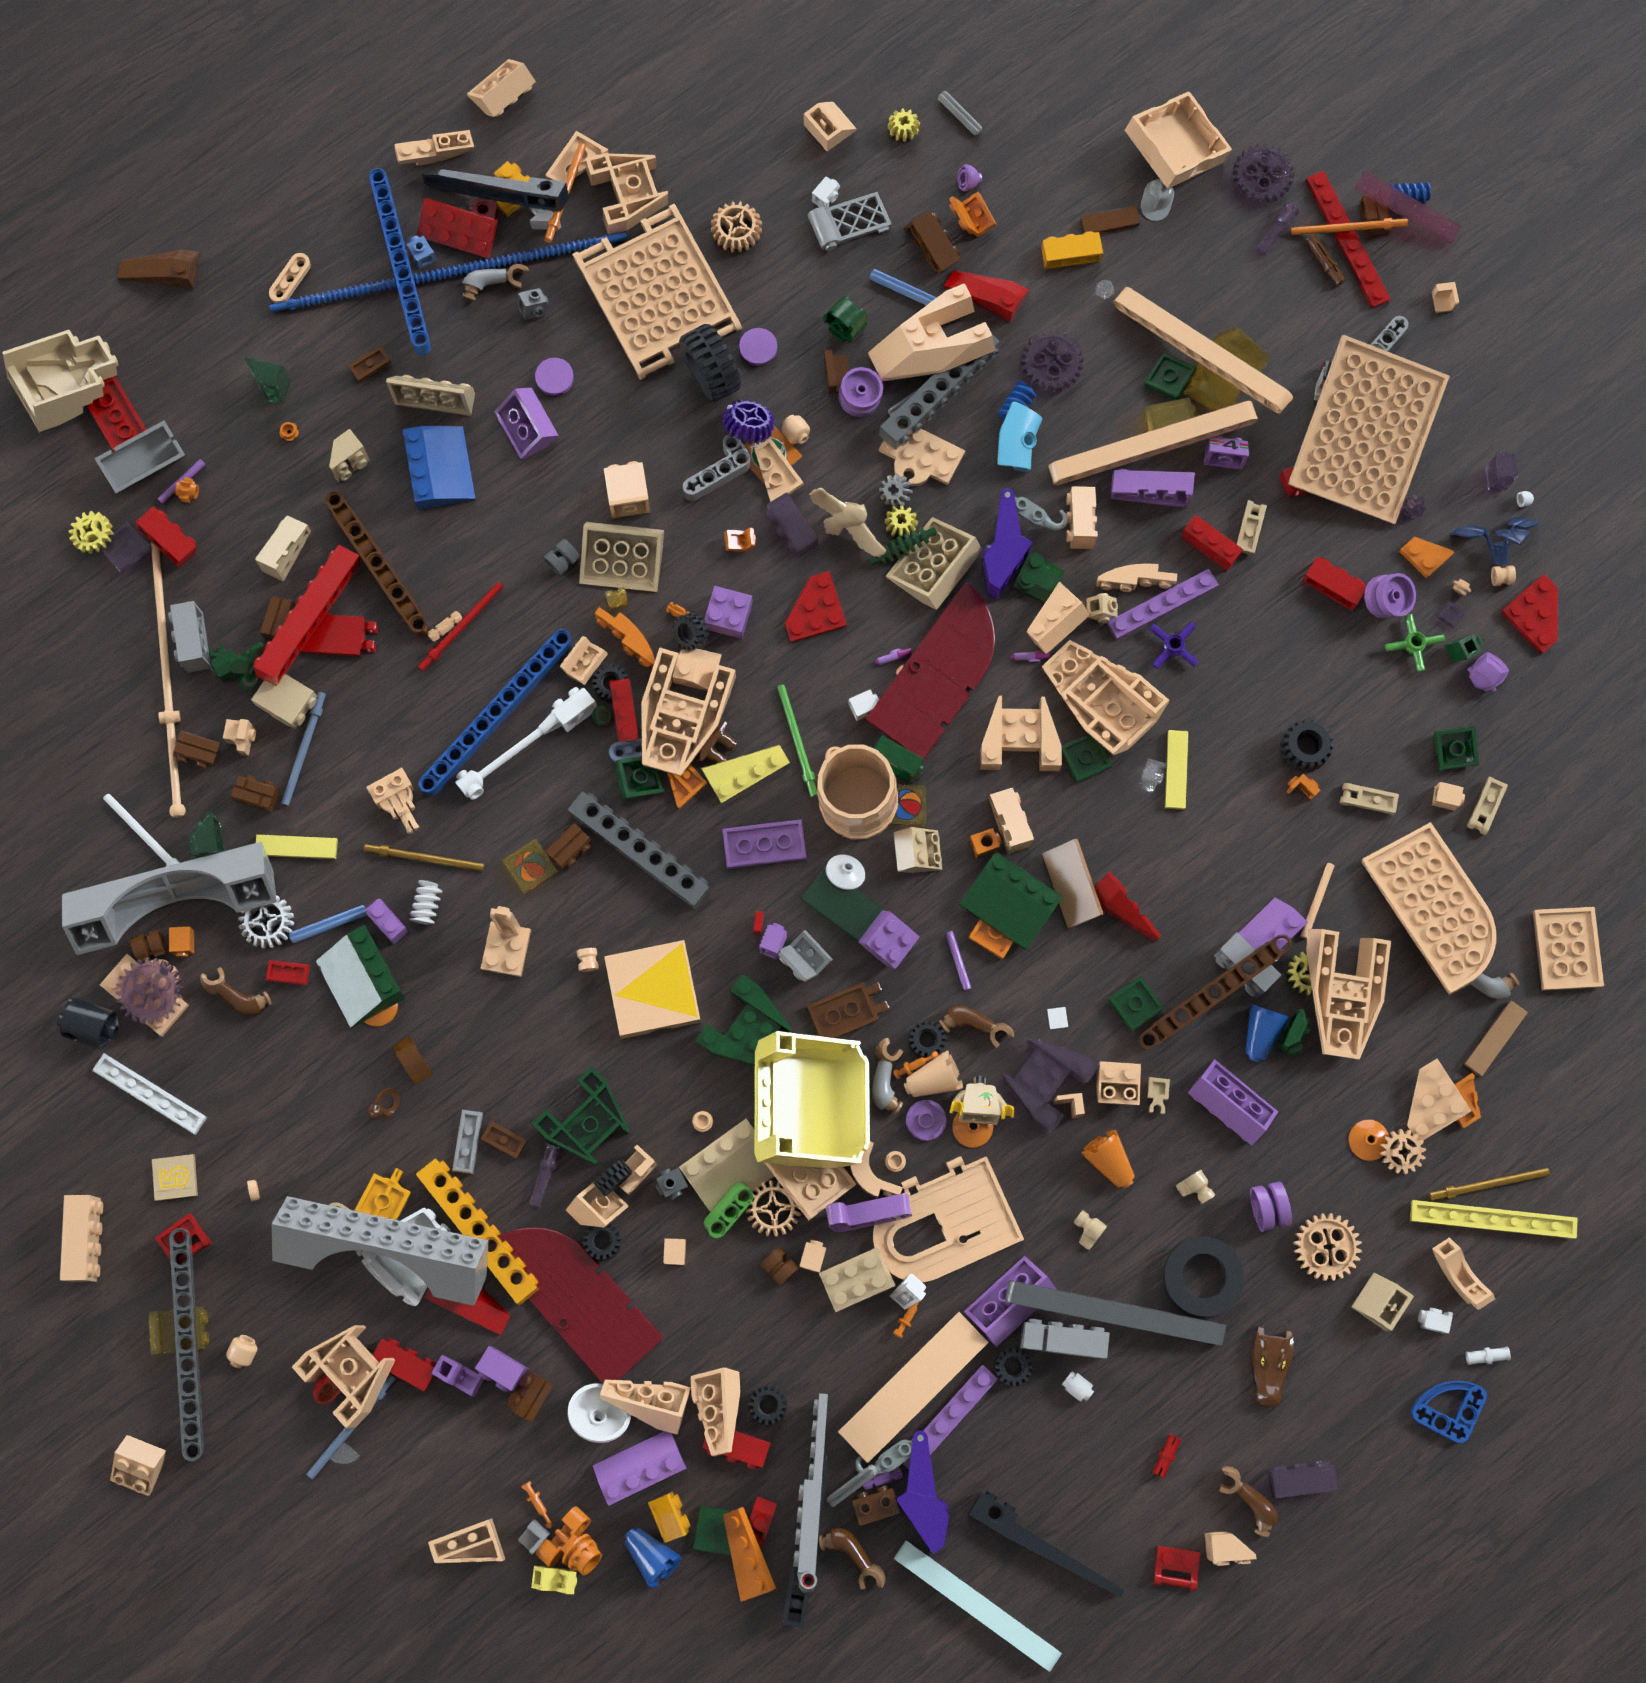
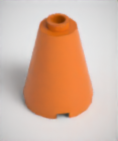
(1110, 1159)

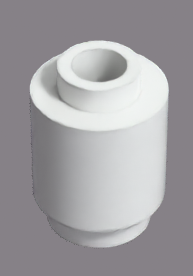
(1078, 1386)

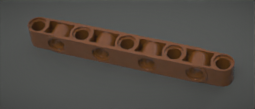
(370, 554)
(1203, 1000)

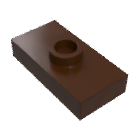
(369, 364)
(504, 1140)

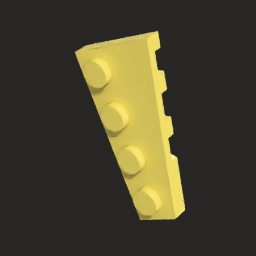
(740, 773)

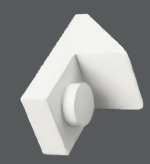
(541, 218)
(909, 1292)

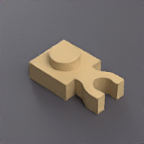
(1158, 1091)

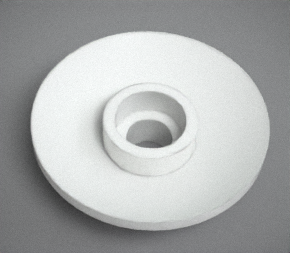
(844, 878)

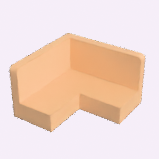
(641, 1165)

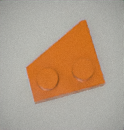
(1425, 555)
(686, 785)
(1467, 1090)

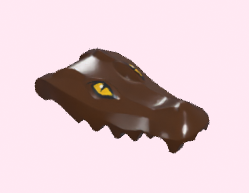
(1271, 1363)

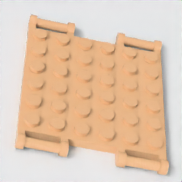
(656, 289)

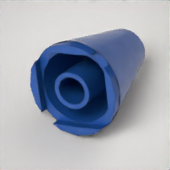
(1263, 1031)
(651, 1556)

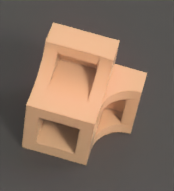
(240, 734)

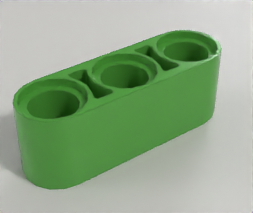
(726, 1220)

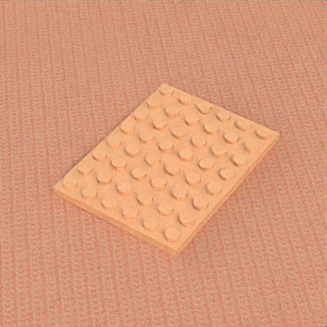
(1368, 429)

